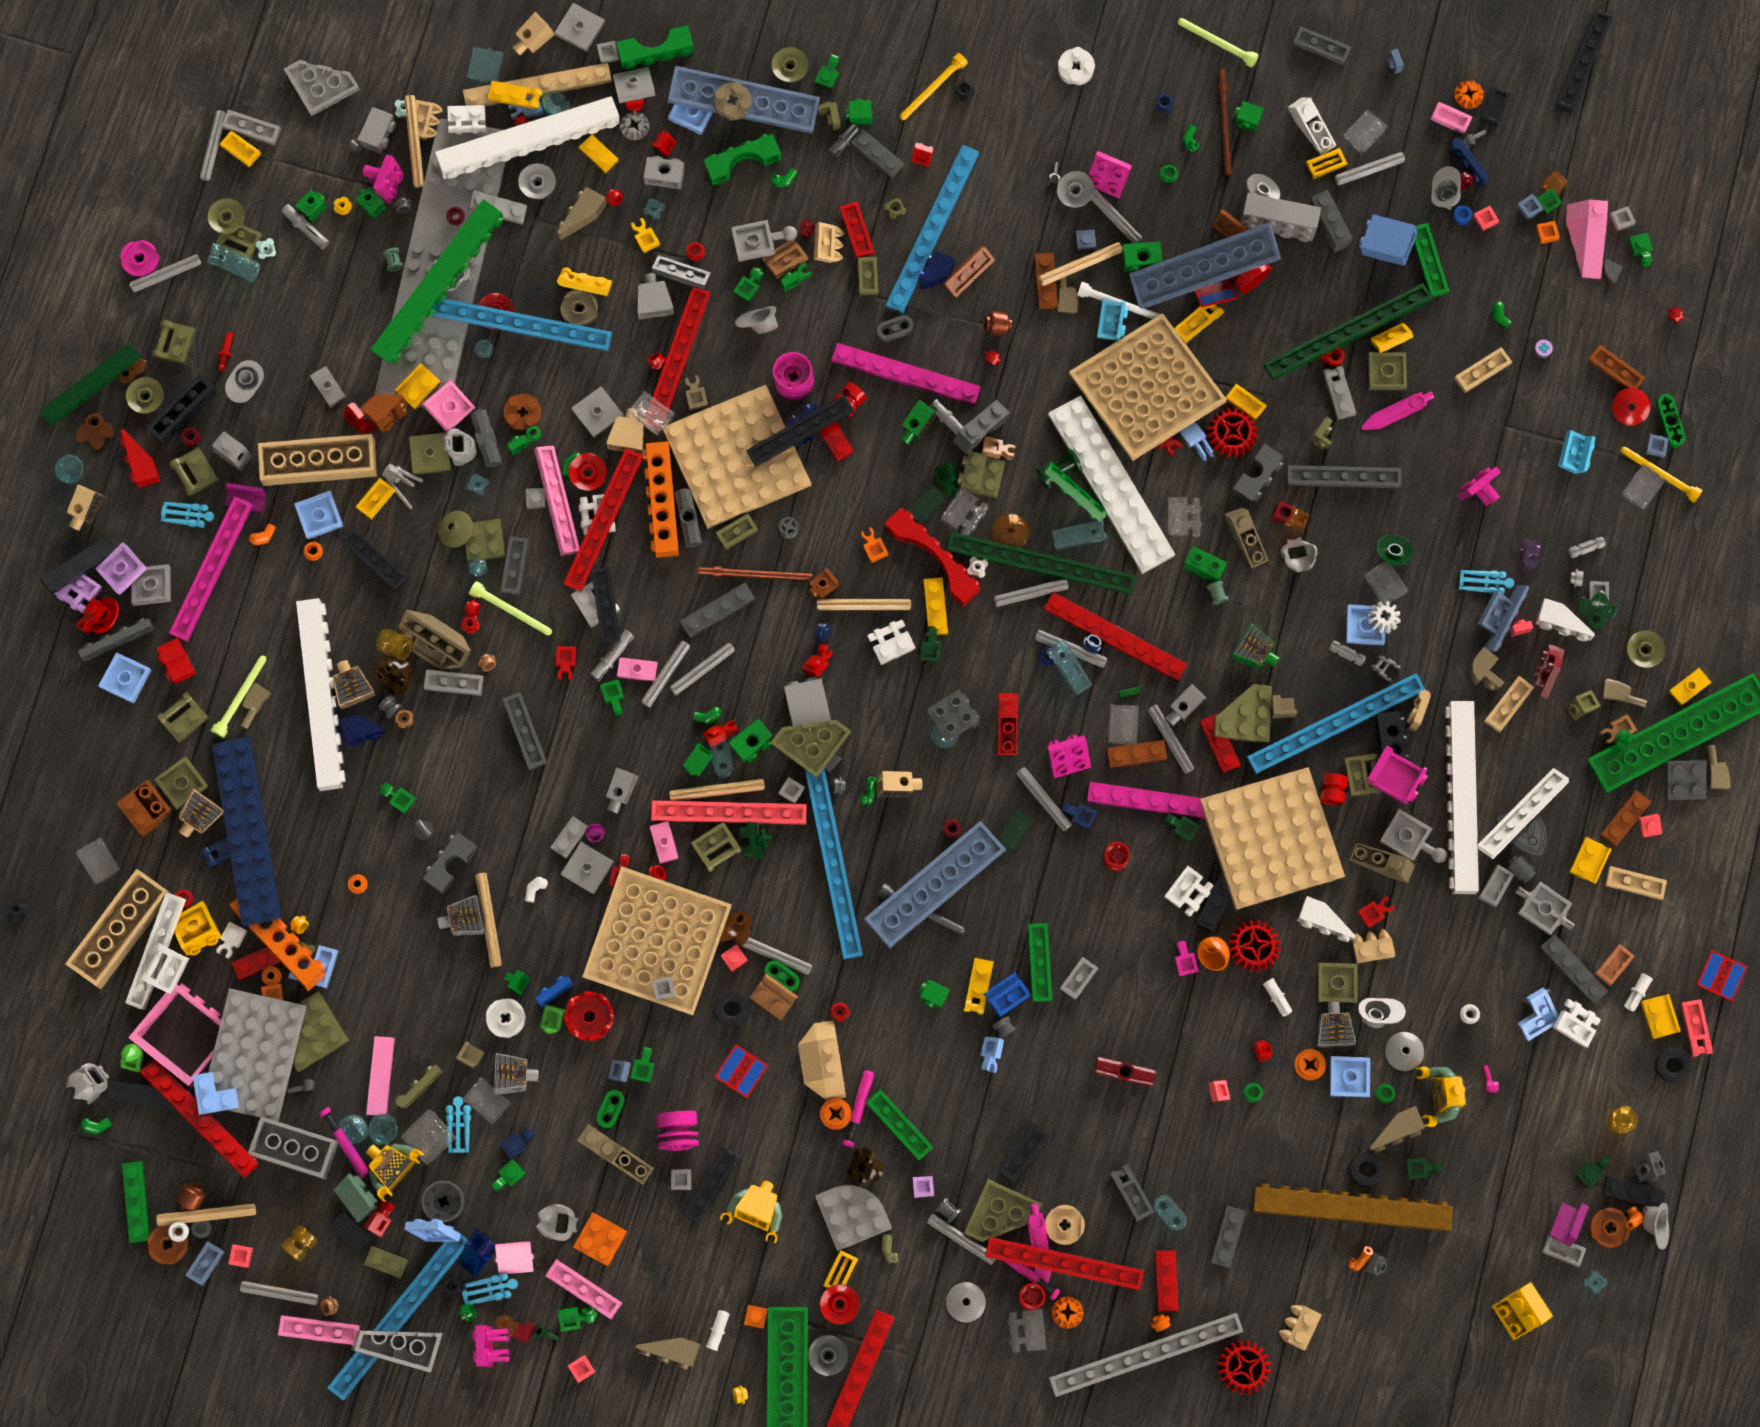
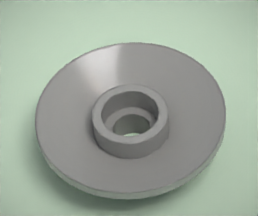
(535, 173)
(1069, 183)
(1263, 186)
(1397, 1058)
(958, 1310)

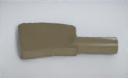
(1067, 298)
(1620, 692)
(253, 702)
(1718, 771)

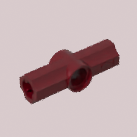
(1137, 1074)

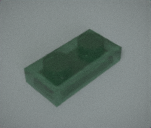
(927, 504)
(1014, 830)

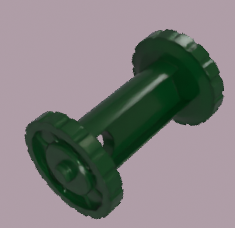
(1065, 465)

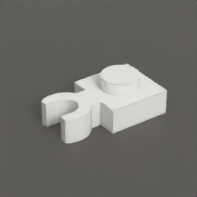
(232, 937)

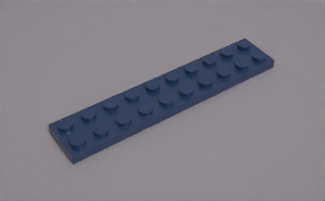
(246, 831)

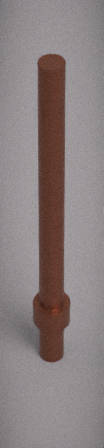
(1222, 89)
(718, 571)

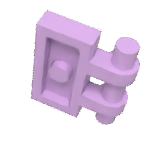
(84, 587)

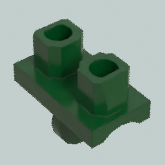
(757, 838)

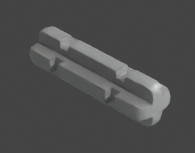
(1586, 547)
(1347, 653)

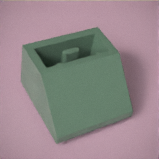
(355, 1197)

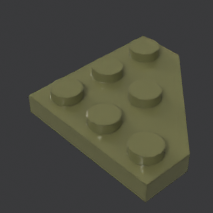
(1246, 716)
(811, 743)
(318, 1034)
(998, 1212)

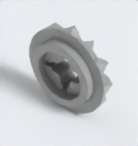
(632, 133)

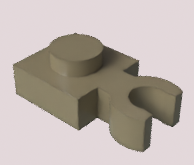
(695, 396)

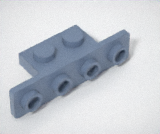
(1500, 614)

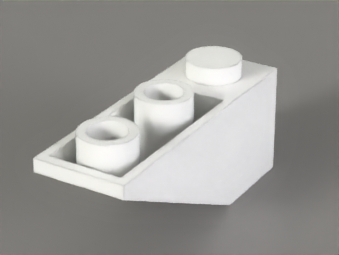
(1312, 124)
(1559, 618)
(1319, 915)

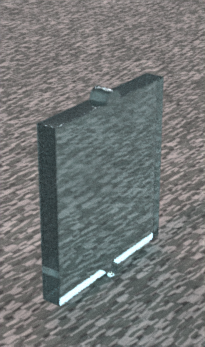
(485, 65)

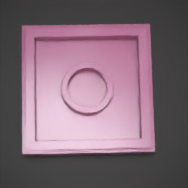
(448, 406)

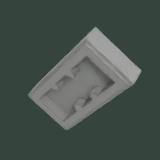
(328, 386)
(1496, 886)
(1569, 1254)

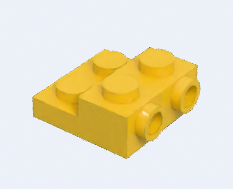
(196, 929)

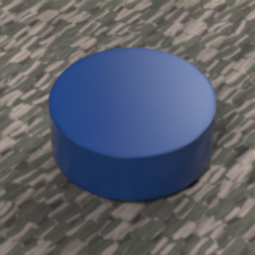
(1462, 215)

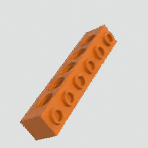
(661, 452)
(307, 977)

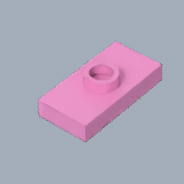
(1451, 118)
(637, 669)
(664, 842)

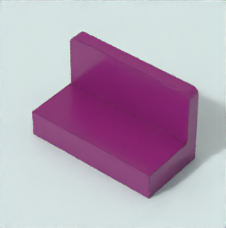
(253, 495)
(1568, 1223)

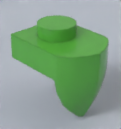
(552, 1019)
(132, 1057)

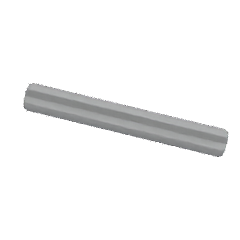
(212, 146)
(1369, 168)
(1115, 217)
(165, 273)
(1031, 592)
(1078, 651)
(702, 668)
(665, 674)
(1171, 739)
(1044, 799)
(777, 955)
(959, 1237)
(280, 1293)

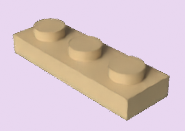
(1483, 370)
(1509, 704)
(1635, 883)

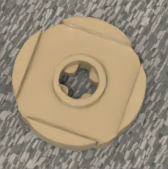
(1073, 1218)

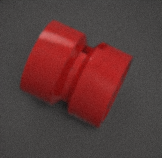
(854, 396)
(1333, 791)
(1116, 856)
(1031, 1296)

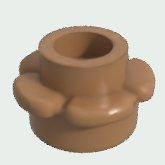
(487, 662)
(399, 718)
(329, 1306)

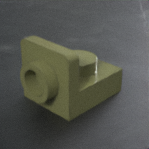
(832, 114)
(1324, 429)
(1582, 704)

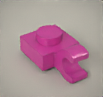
(1186, 962)

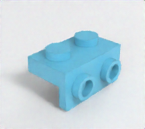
(1111, 320)
(1576, 452)

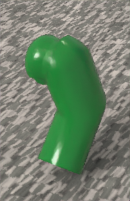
(781, 181)
(708, 718)

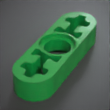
(1674, 413)

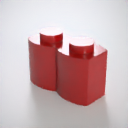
(176, 661)

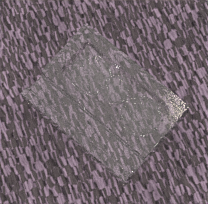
(1365, 131)
(651, 413)
(1643, 487)
(1386, 583)
(1123, 724)
(98, 861)
(483, 1100)

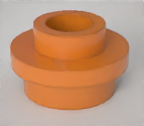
(313, 545)
(357, 890)
(277, 978)
(1160, 1322)

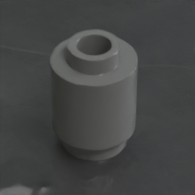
(1521, 868)

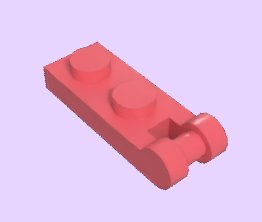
(1696, 1027)

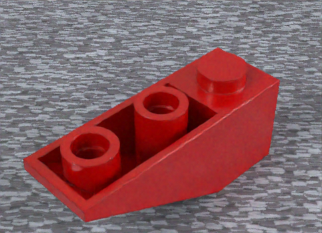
(143, 466)
(1007, 723)

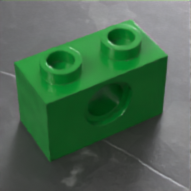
(1131, 252)
(1204, 565)
(756, 731)

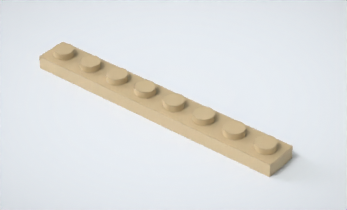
(551, 82)

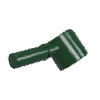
(547, 1334)

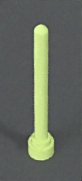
(1248, 57)
(479, 591)
(220, 728)

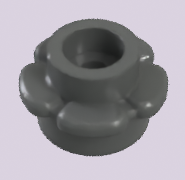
(402, 205)
(838, 785)

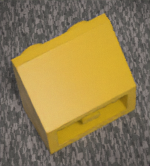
(1522, 1311)

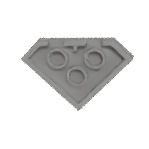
(320, 85)

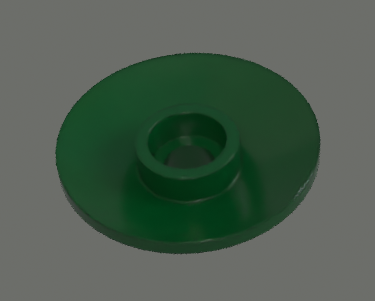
(1395, 550)

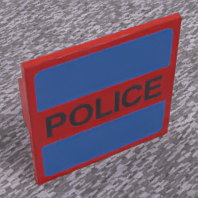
(1216, 293)
(1722, 975)
(741, 1071)

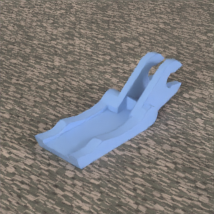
(1193, 435)

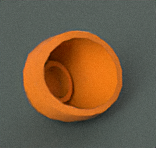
(1213, 953)

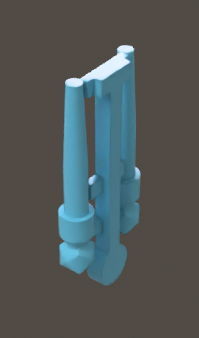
(209, 516)
(1508, 583)
(458, 1101)
(512, 1284)

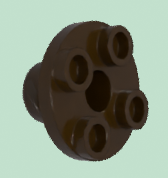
(394, 675)
(864, 1167)

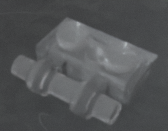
(959, 509)
(1178, 516)
(1033, 1329)

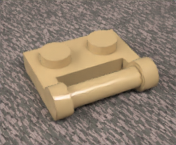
(1417, 714)

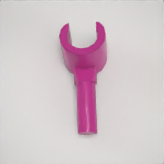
(1491, 1086)

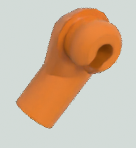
(262, 537)
(1635, 1217)
(1362, 1259)

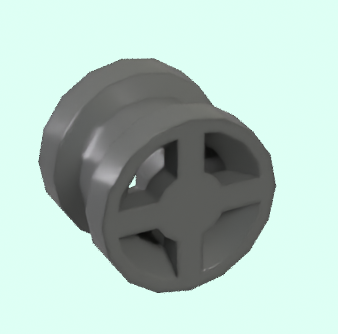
(788, 524)
(390, 706)
(1004, 1027)

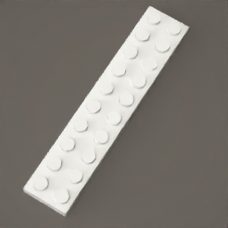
(1112, 485)

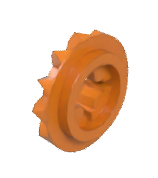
(1464, 100)
(1319, 1064)
(845, 1114)
(1073, 1320)

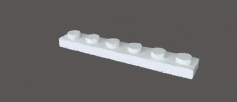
(1523, 813)
(162, 934)

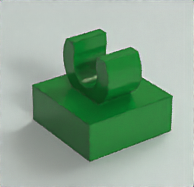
(517, 981)

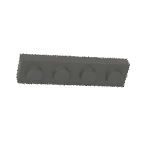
(717, 610)
(122, 636)
(524, 731)
(1573, 969)

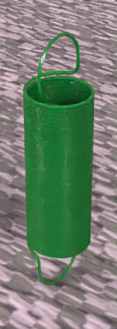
(1128, 692)

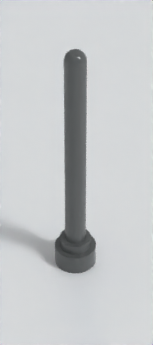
(886, 892)

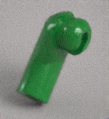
(1188, 139)
(1498, 314)
(565, 472)
(870, 792)
(95, 1128)

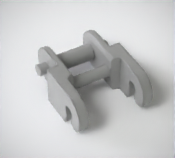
(1381, 671)

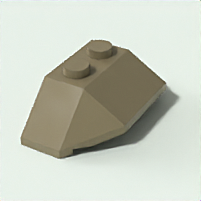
(434, 640)

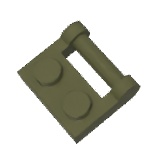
(244, 237)
(179, 345)
(199, 467)
(187, 722)
(1357, 774)
(713, 841)

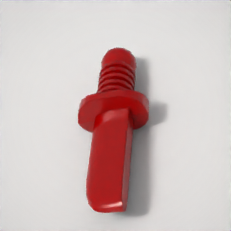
(224, 354)

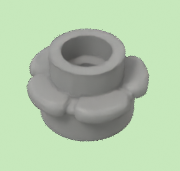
(1576, 578)

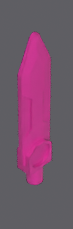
(1397, 411)
(1038, 1236)

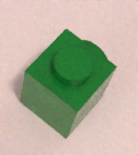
(859, 112)
(1248, 116)
(370, 202)
(311, 205)
(697, 760)
(933, 994)

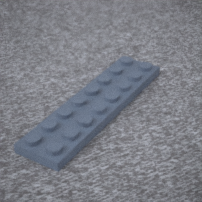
(767, 105)
(1205, 266)
(934, 884)

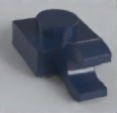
(1082, 815)
(515, 1144)

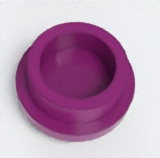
(594, 832)

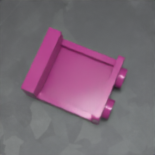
(1397, 776)

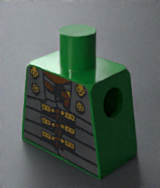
(921, 415)
(1255, 649)

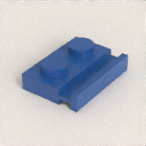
(560, 986)
(1007, 994)

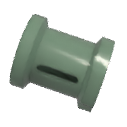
(393, 259)
(1217, 592)

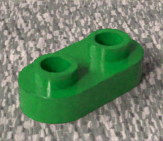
(783, 975)
(610, 1109)

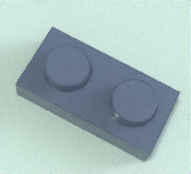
(205, 1263)

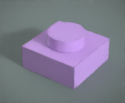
(923, 1186)

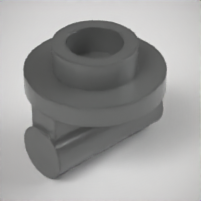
(423, 830)
(1376, 1264)

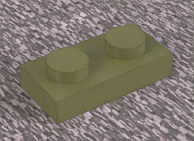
(868, 276)
(736, 531)
(386, 1262)

